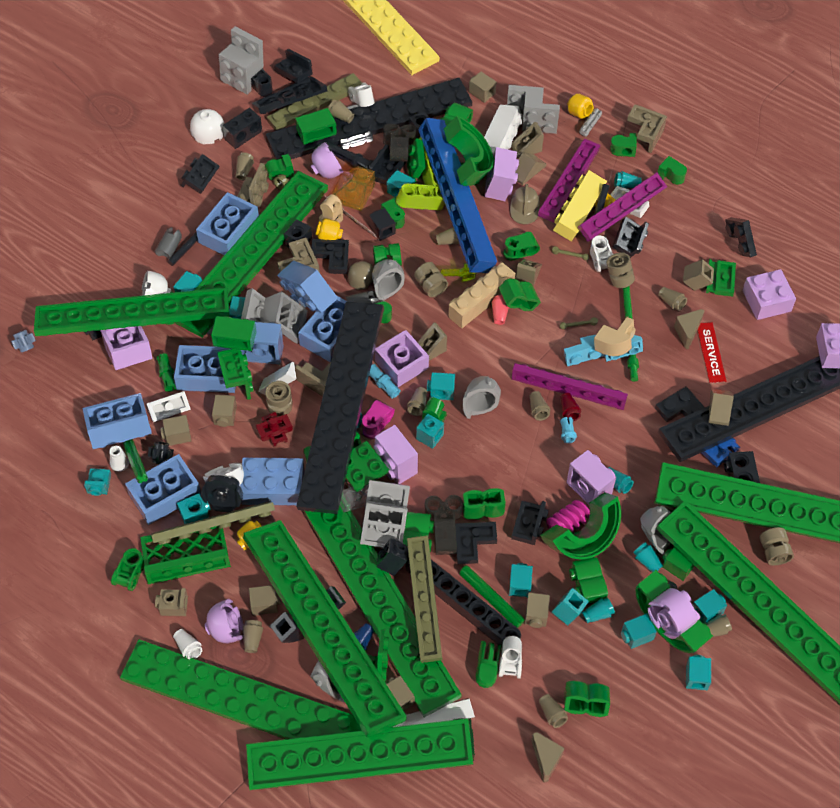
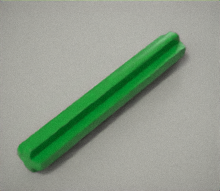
(135, 461)
(491, 596)

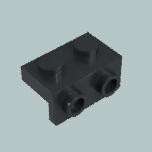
(383, 166)
(630, 237)
(529, 521)

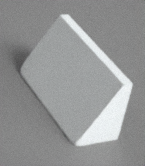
(286, 374)
(168, 406)

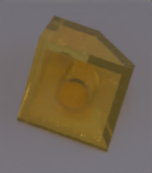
(355, 187)

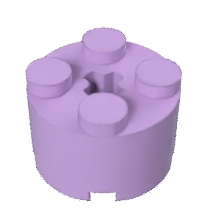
(673, 612)

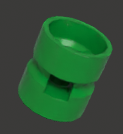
(380, 253)

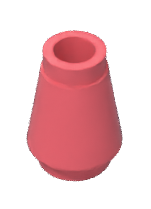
(499, 309)

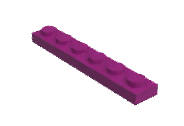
(568, 180)
(622, 207)
(563, 384)

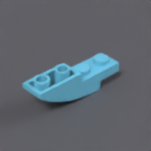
(586, 351)

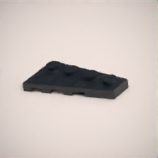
(296, 92)

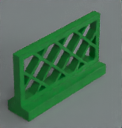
(186, 564)

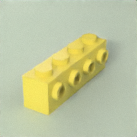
(579, 206)

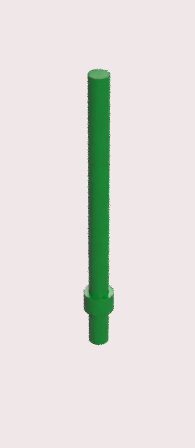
(632, 362)

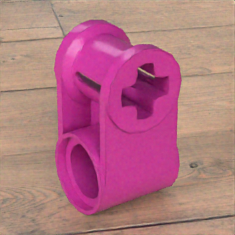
(376, 419)

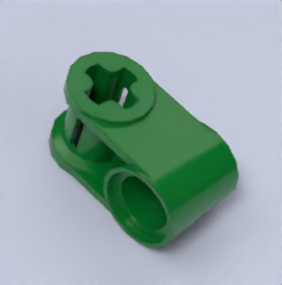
(522, 245)
(128, 573)

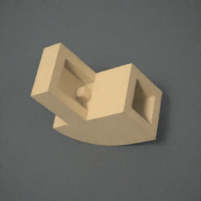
(615, 342)

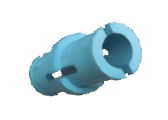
(383, 381)

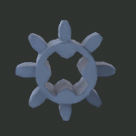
(23, 341)

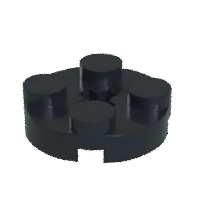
(224, 484)

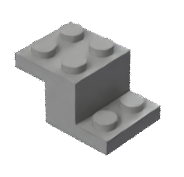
(241, 60)
(532, 108)
(276, 309)
(384, 513)

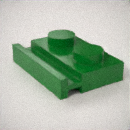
(416, 159)
(723, 278)

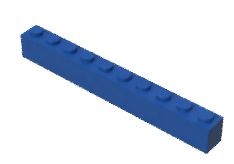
(457, 198)

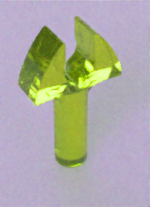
(464, 273)

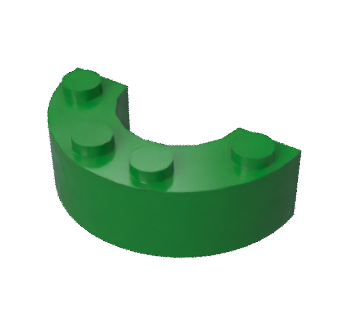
(473, 148)
(594, 537)
(688, 641)

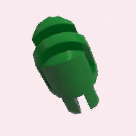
(487, 668)

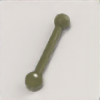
(555, 250)
(593, 321)

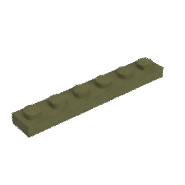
(336, 91)
(204, 525)
(424, 599)

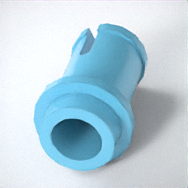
(568, 433)

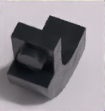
(287, 629)

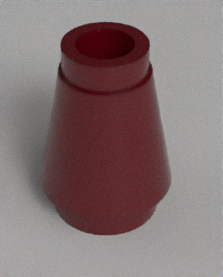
(570, 407)

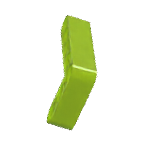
(422, 196)

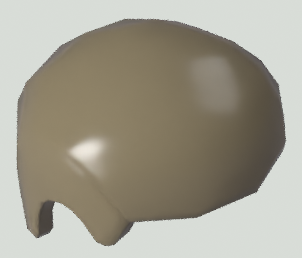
(360, 275)

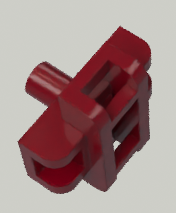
(274, 427)

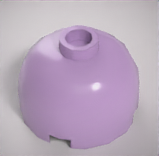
(325, 162)
(224, 622)

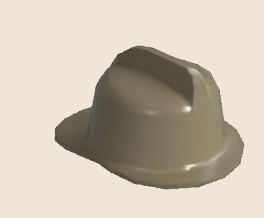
(525, 205)

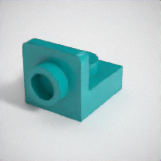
(98, 481)

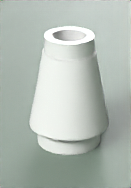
(118, 459)
(187, 644)

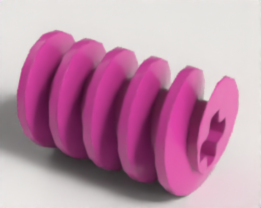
(570, 516)

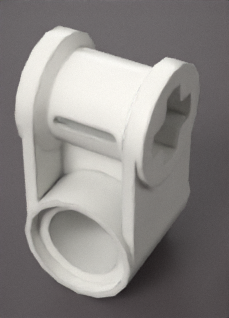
(361, 95)
(601, 254)
(511, 657)

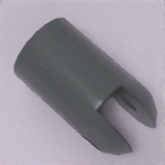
(168, 243)
(365, 297)

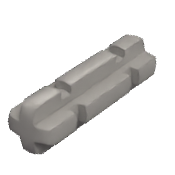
(590, 122)

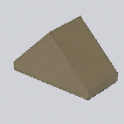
(529, 141)
(528, 167)
(528, 271)
(687, 326)
(434, 341)
(720, 406)
(547, 754)

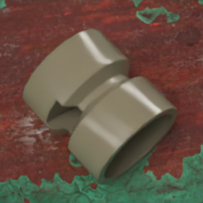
(620, 270)
(431, 279)
(279, 398)
(776, 546)

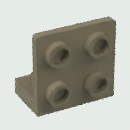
(254, 188)

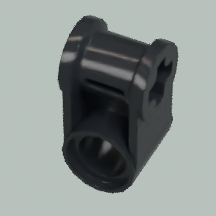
(262, 83)

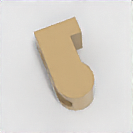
(332, 209)

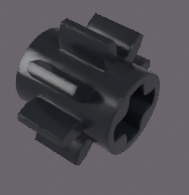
(160, 452)

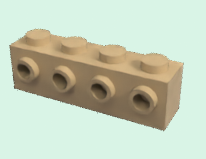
(479, 296)

